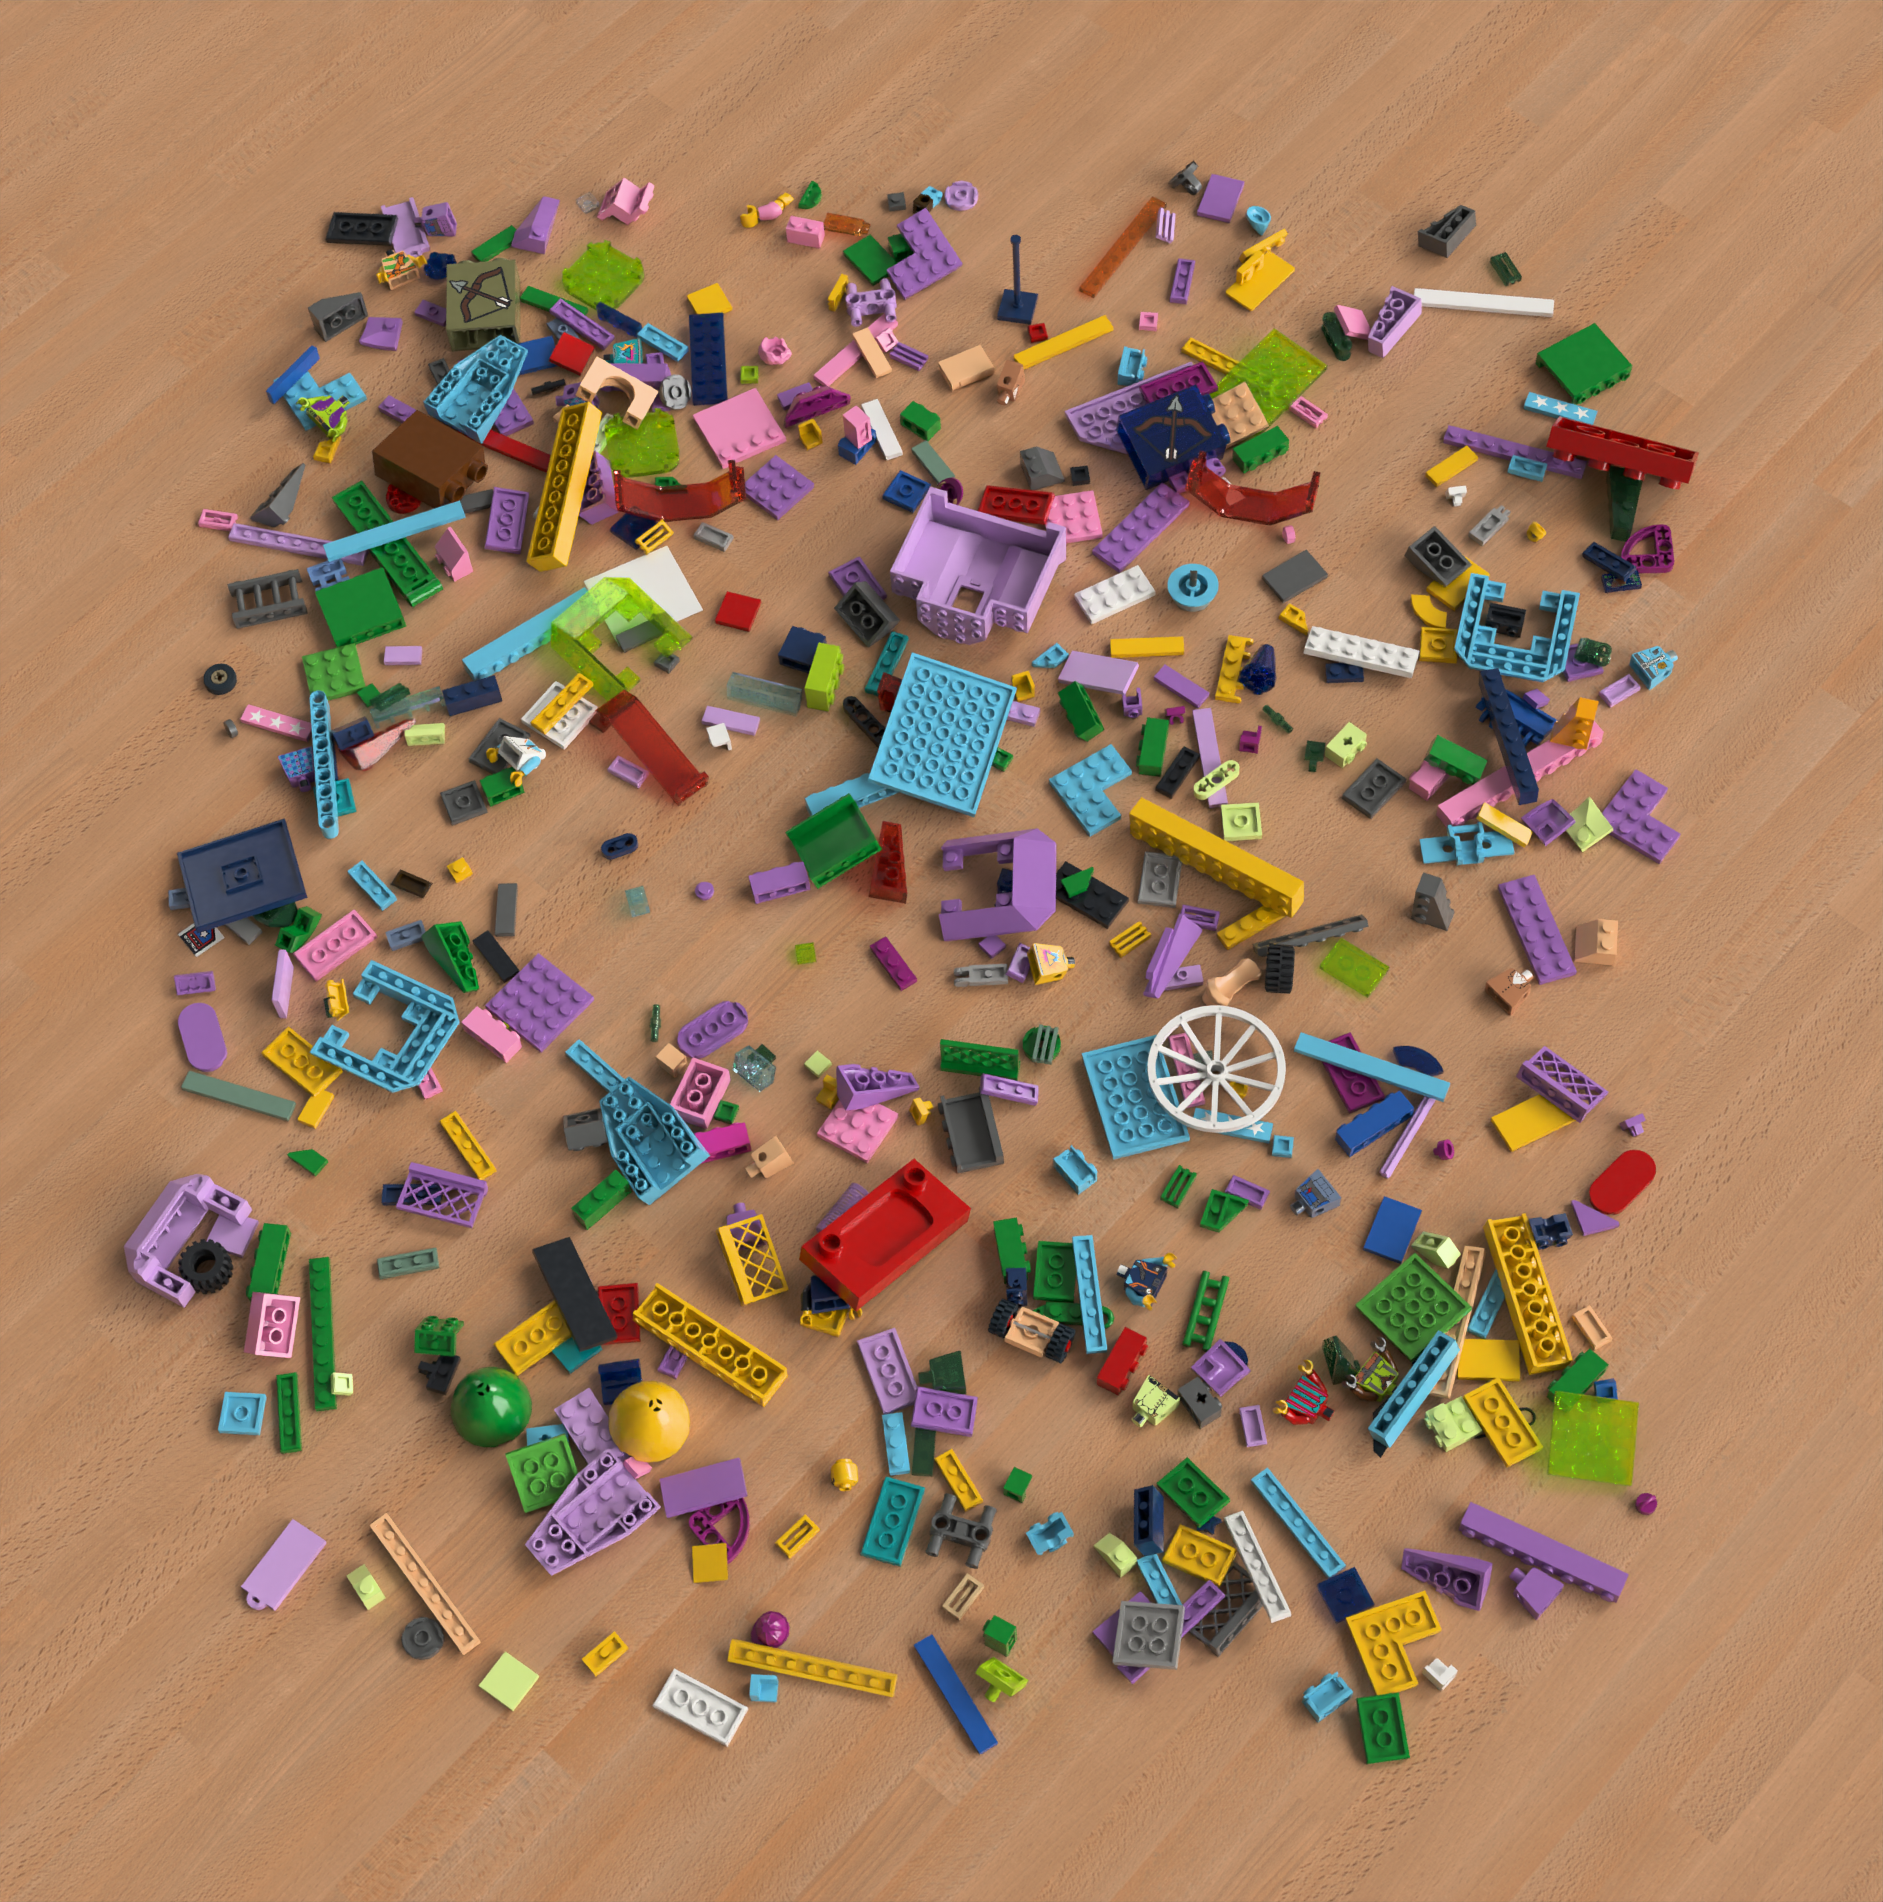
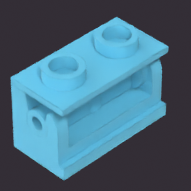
(1131, 366)
(1075, 1169)
(1326, 1696)

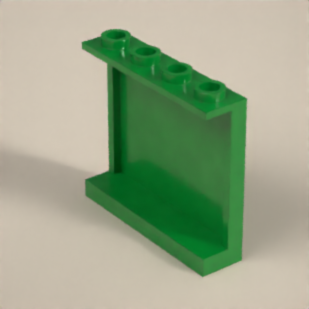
(1585, 363)
(360, 608)
(833, 840)

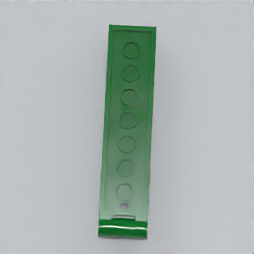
(398, 557)

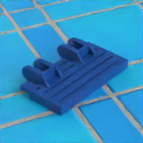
(1529, 720)

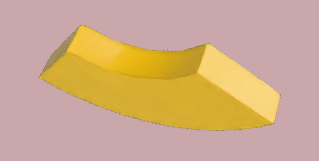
(1427, 612)

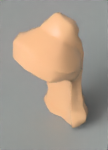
(1221, 989)

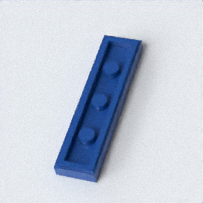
(292, 374)

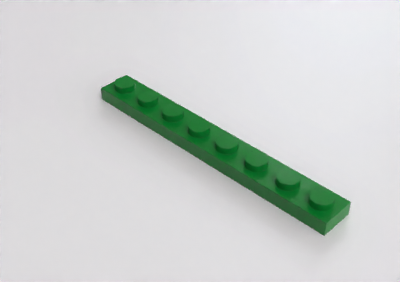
(322, 1332)

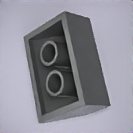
(866, 613)

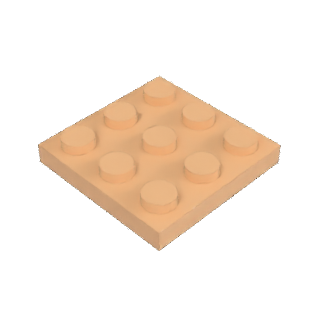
(1239, 413)

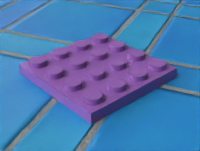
(539, 1002)

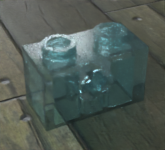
(754, 1068)

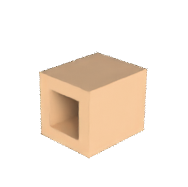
(672, 1060)

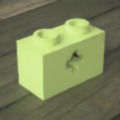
(1346, 745)

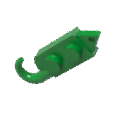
(1069, 1313)

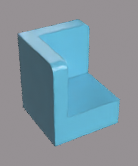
(763, 1688)

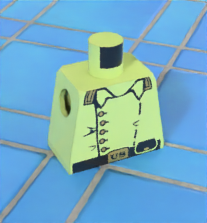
(1153, 1402)

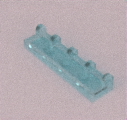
(408, 704)

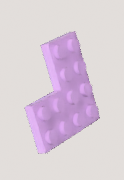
(588, 1426)

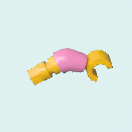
(766, 212)

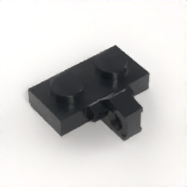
(440, 1373)

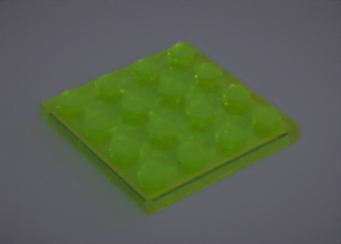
(1593, 1438)

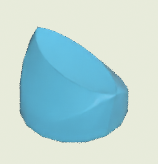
(1258, 218)

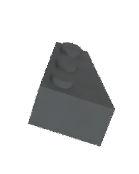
(1448, 232)
(1431, 903)

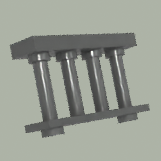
(269, 613)

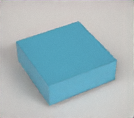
(1282, 1146)

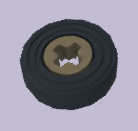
(228, 681)

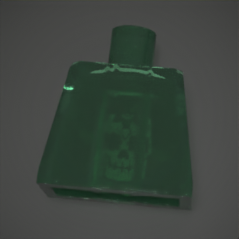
(945, 1373)

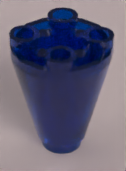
(1260, 671)

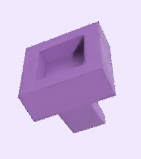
(1633, 1124)

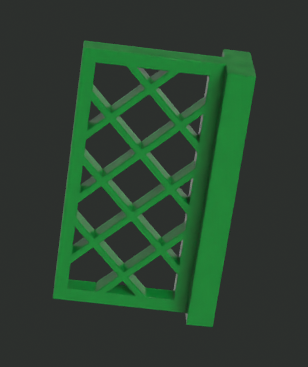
(979, 1060)

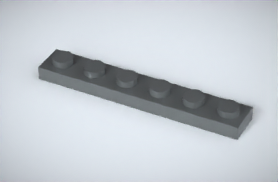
(1316, 934)

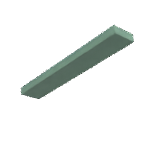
(238, 1096)

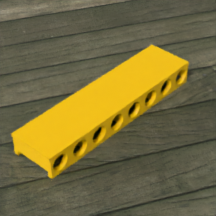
(1527, 1294)
(710, 1345)

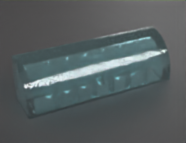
(764, 694)

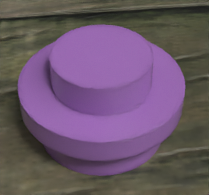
(704, 890)

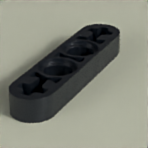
(866, 724)

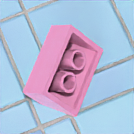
(271, 1325)

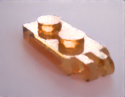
(846, 224)

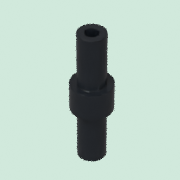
(548, 386)

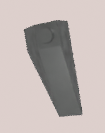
(281, 500)

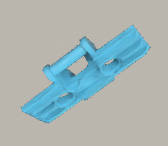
(1465, 851)

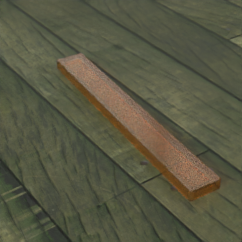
(1122, 248)

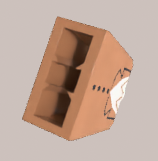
(1010, 382)
(1509, 989)

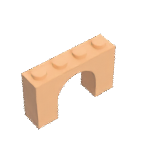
(605, 374)

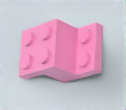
(626, 201)

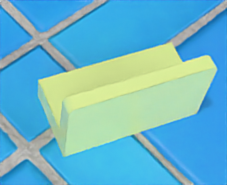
(425, 734)

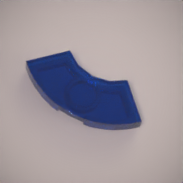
(1417, 1059)

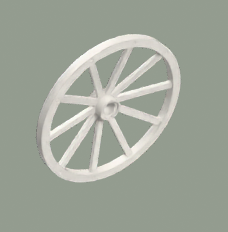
(1216, 1065)

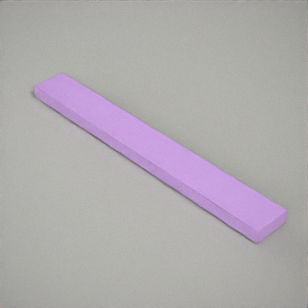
(288, 542)

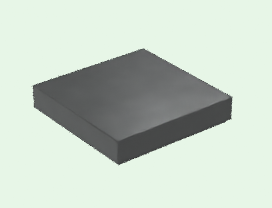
(463, 802)

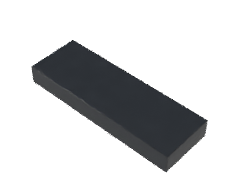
(1177, 772)
(496, 956)

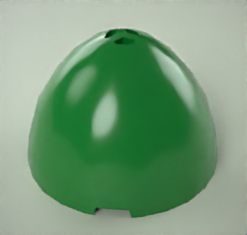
(495, 1416)

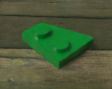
(1221, 1210)

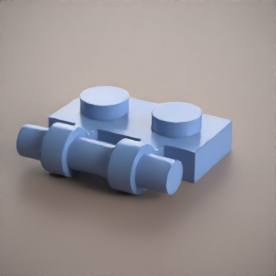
(326, 571)

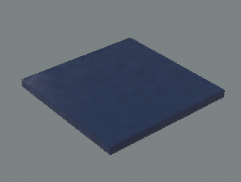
(241, 875)

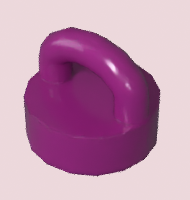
(1646, 1503)

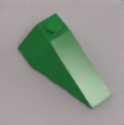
(450, 949)

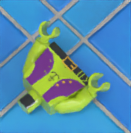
(327, 414)

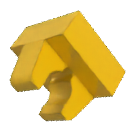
(920, 1110)

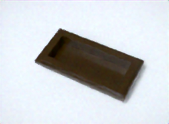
(411, 883)

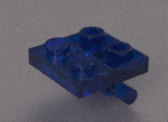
(617, 1377)

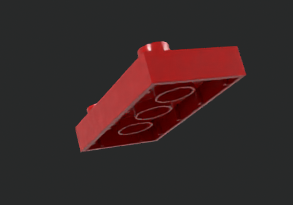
(884, 1234)

